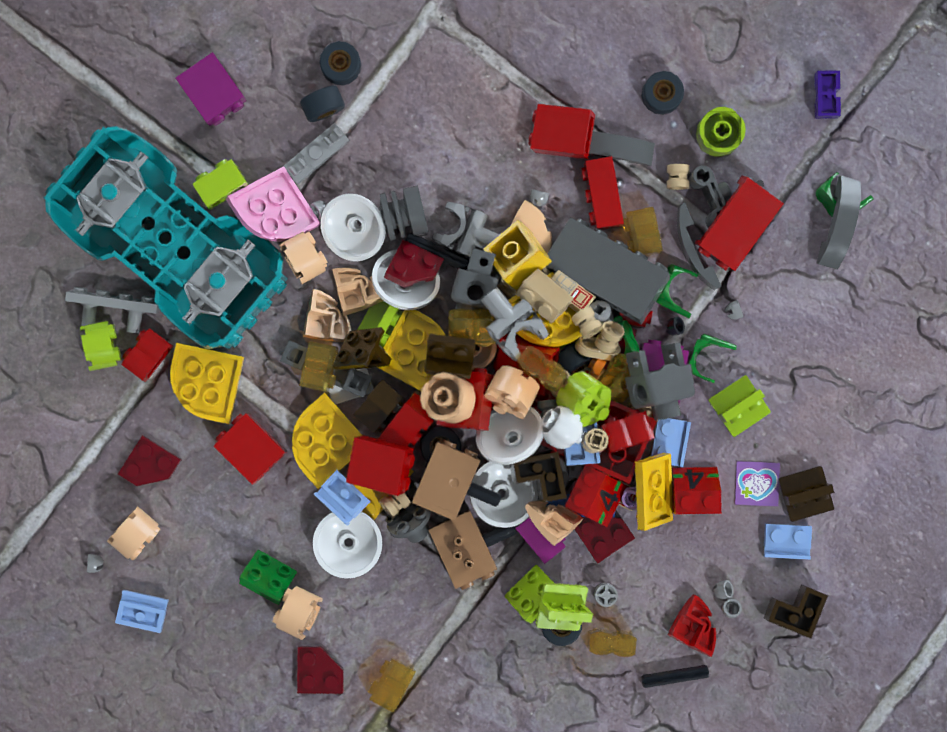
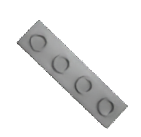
(103, 298)

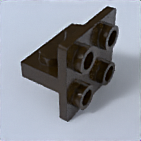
(362, 350)
(450, 355)
(806, 493)

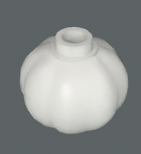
(562, 428)

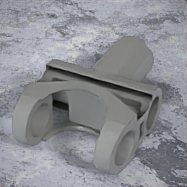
(469, 233)
(510, 321)

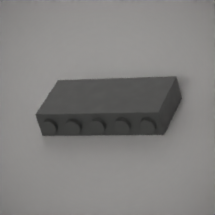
(608, 269)

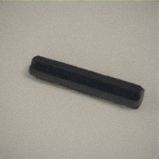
(450, 258)
(675, 676)

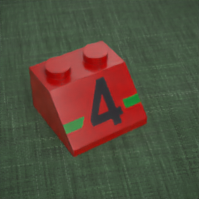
(696, 490)
(595, 496)

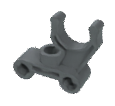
(715, 194)

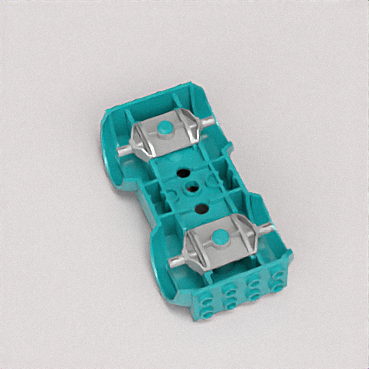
(102, 211)

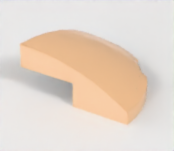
(534, 221)
(354, 290)
(324, 319)
(553, 521)

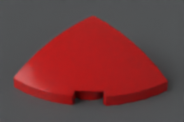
(694, 627)

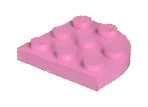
(273, 207)

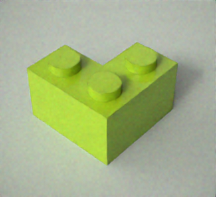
(219, 183)

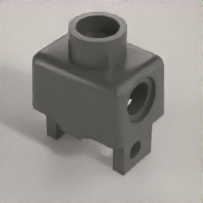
(474, 275)
(660, 387)

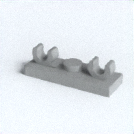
(316, 153)

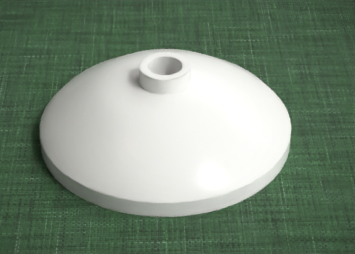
(344, 234)
(412, 297)
(506, 428)
(511, 507)
(344, 560)

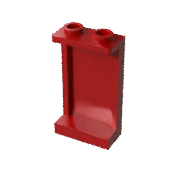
(739, 224)

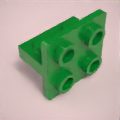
(267, 577)

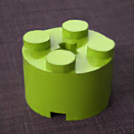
(729, 122)
(99, 345)
(585, 397)

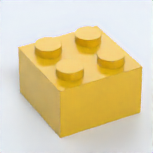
(517, 254)

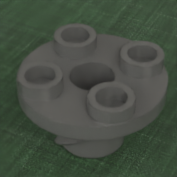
(409, 523)

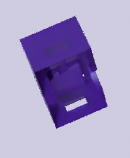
(826, 95)

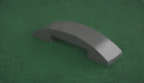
(622, 148)
(843, 223)
(708, 274)
(347, 379)

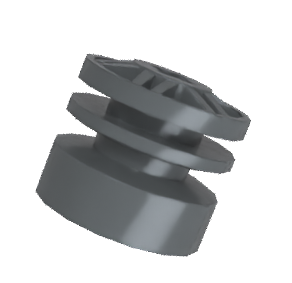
(403, 212)

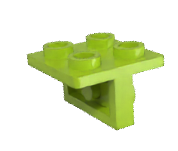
(382, 316)
(739, 405)
(527, 593)
(563, 607)

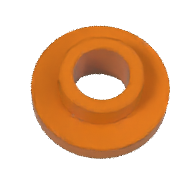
(596, 366)

